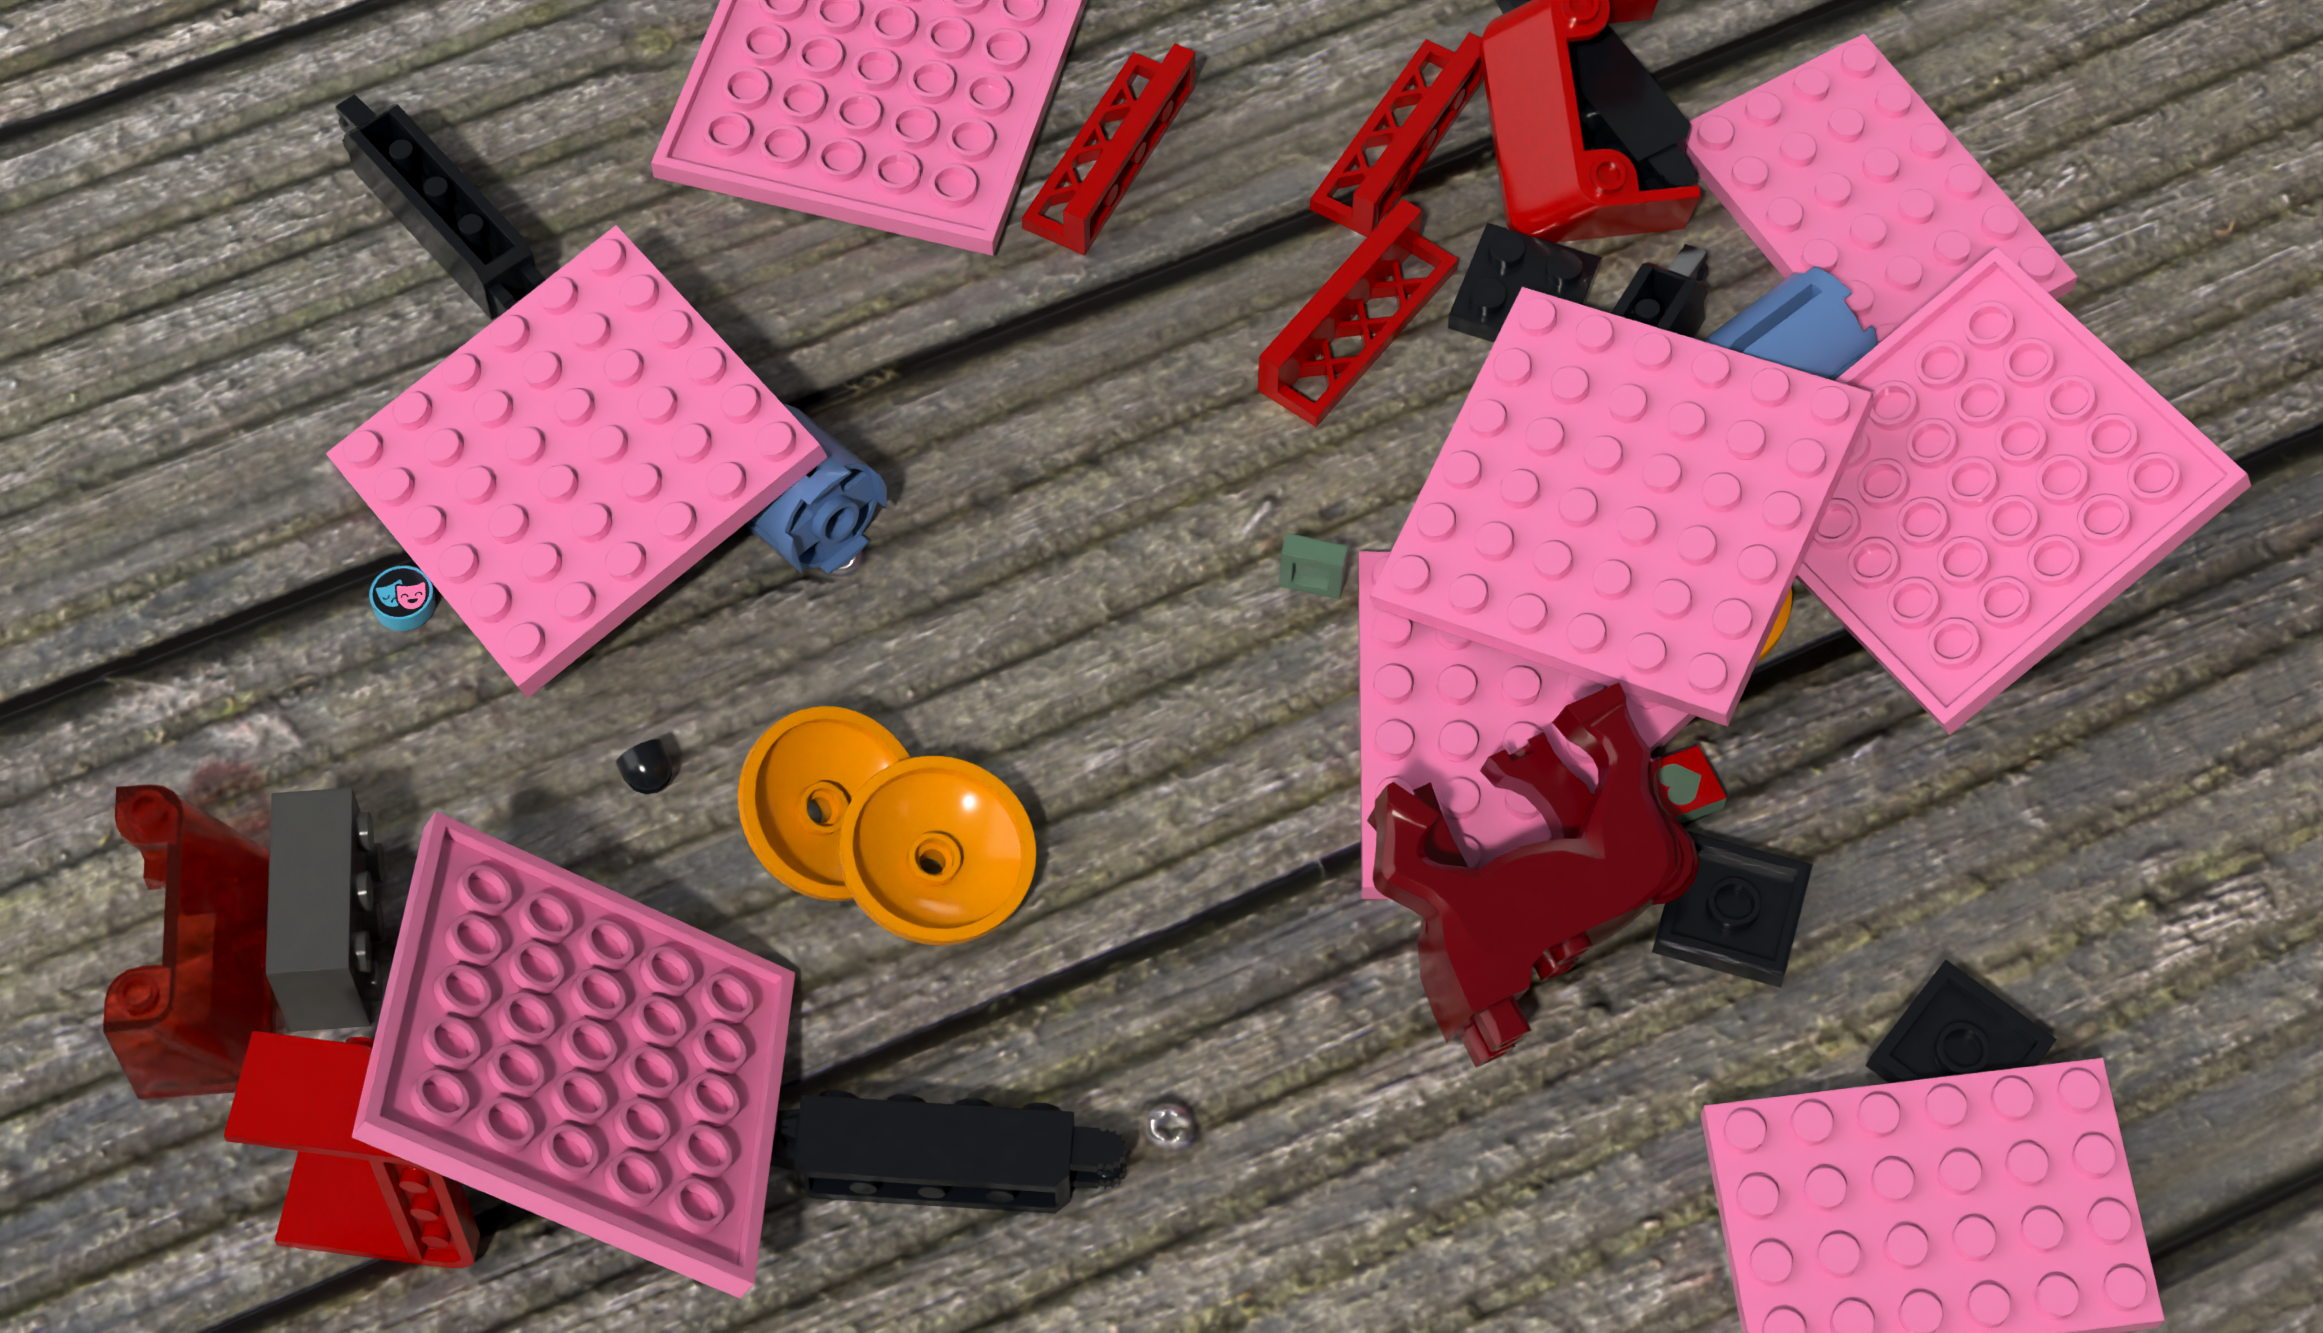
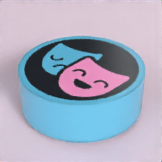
(402, 598)

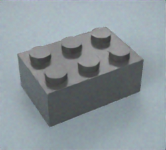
(323, 910)

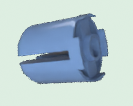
(1800, 326)
(825, 511)

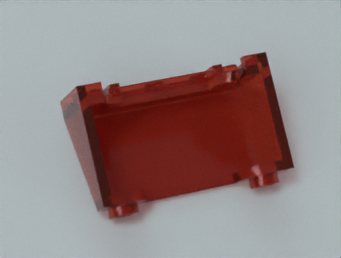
(191, 1019)

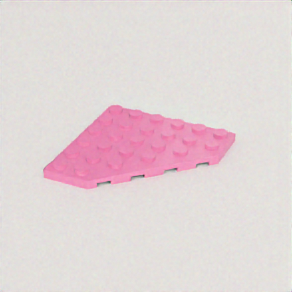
(1444, 706)

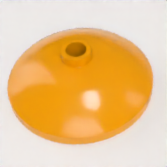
(804, 759)
(945, 814)

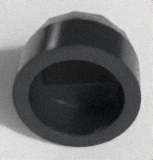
(646, 766)

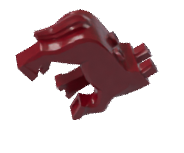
(1546, 899)

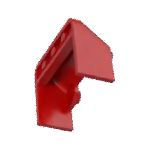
(1543, 172)
(342, 1190)

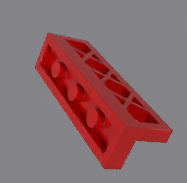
(1409, 144)
(1118, 159)
(1339, 301)

